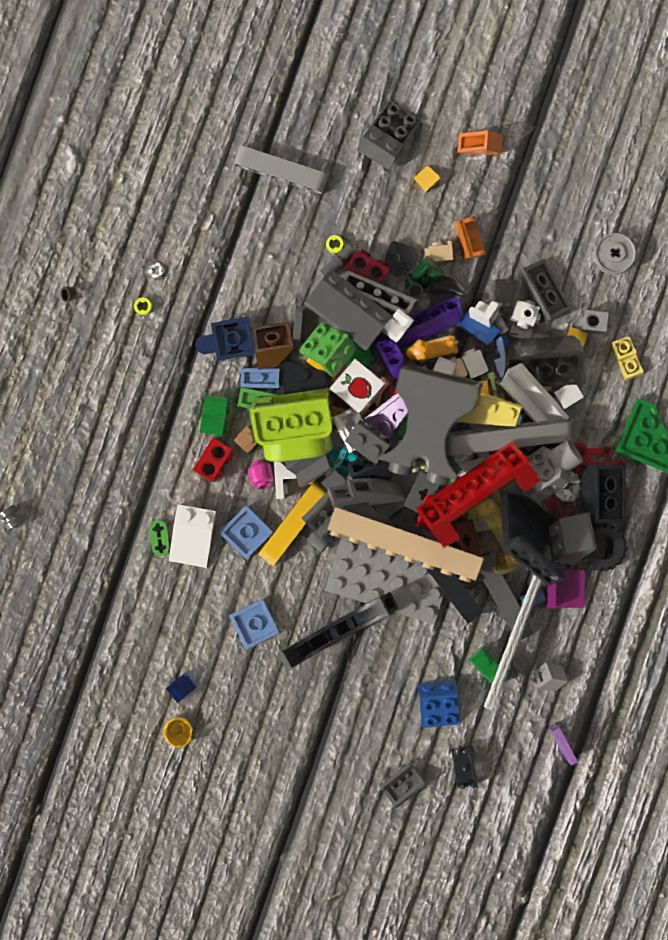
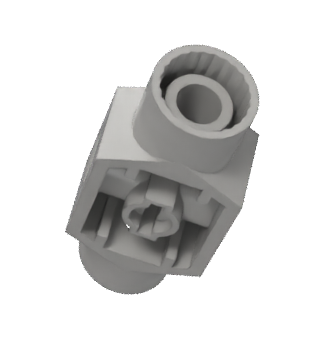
(551, 468)

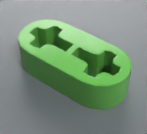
(155, 539)

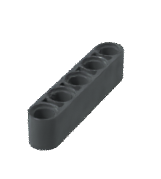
(501, 595)

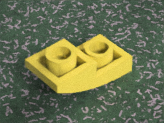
(627, 358)

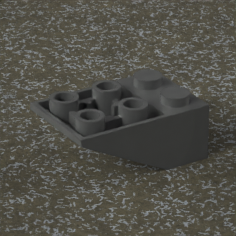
(388, 134)

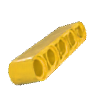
(292, 524)

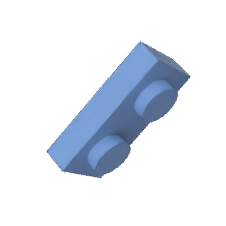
(259, 378)

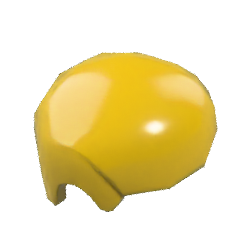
(178, 732)

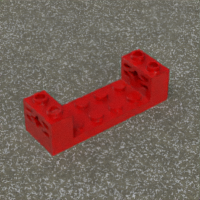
(473, 488)

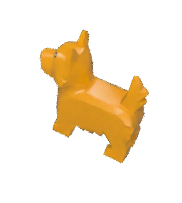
(432, 349)

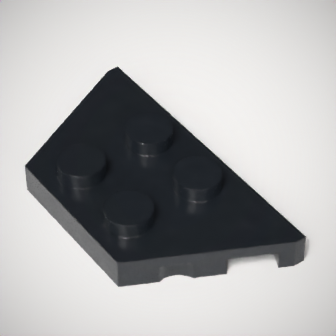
(301, 379)

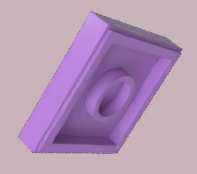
(563, 744)

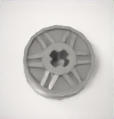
(614, 242)

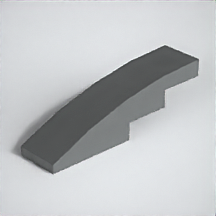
(360, 509)

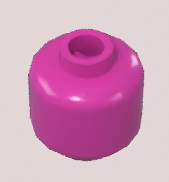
(261, 474)

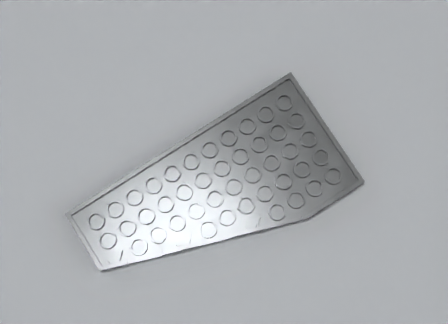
(370, 573)

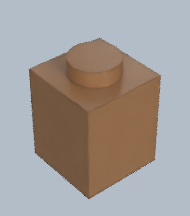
(246, 440)

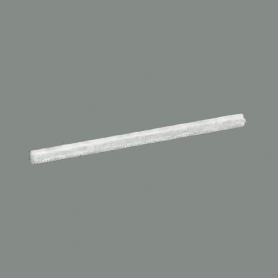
(514, 639)

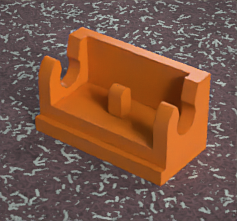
(469, 238)

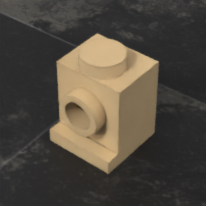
(439, 252)

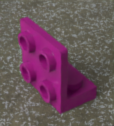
(568, 592)

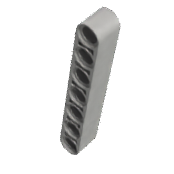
(497, 437)

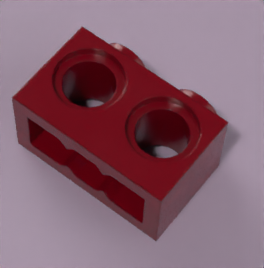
(370, 264)

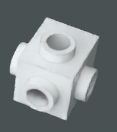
(519, 316)

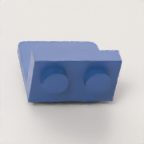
(439, 703)

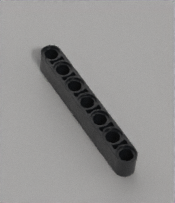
(449, 584)

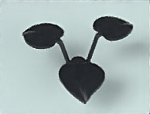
(403, 258)

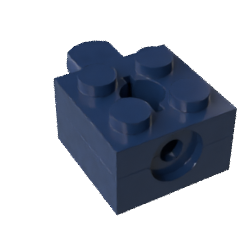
(229, 340)

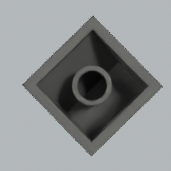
(572, 538)

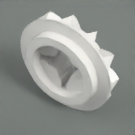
(569, 495)

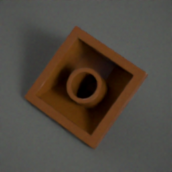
(272, 344)

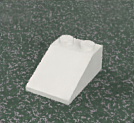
(192, 535)

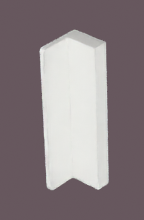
(530, 393)

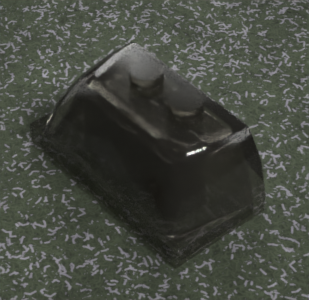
(549, 359)

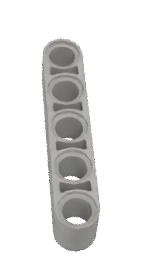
(280, 169)

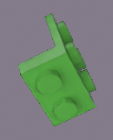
(328, 348)

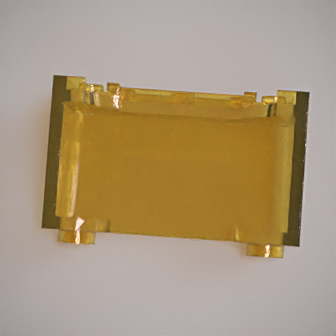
(491, 509)

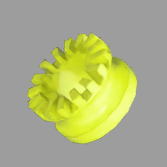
(333, 238)
(143, 300)

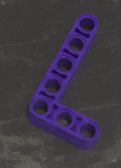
(424, 325)

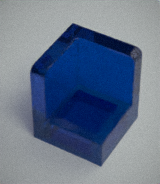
(181, 687)

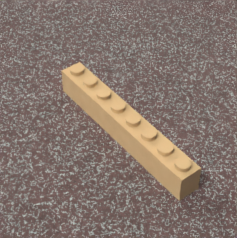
(405, 544)

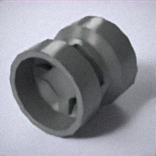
(11, 518)

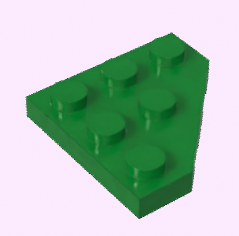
(645, 437)

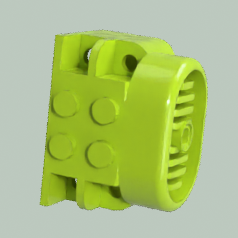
(293, 425)

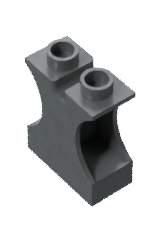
(433, 407)

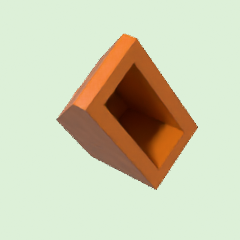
(480, 143)

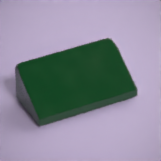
(425, 273)

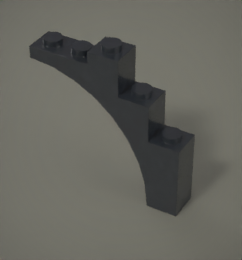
(337, 630)

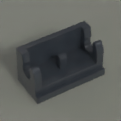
(464, 767)

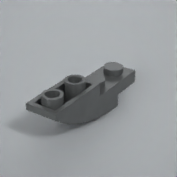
(370, 490)

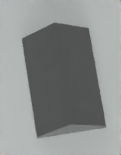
(544, 290)

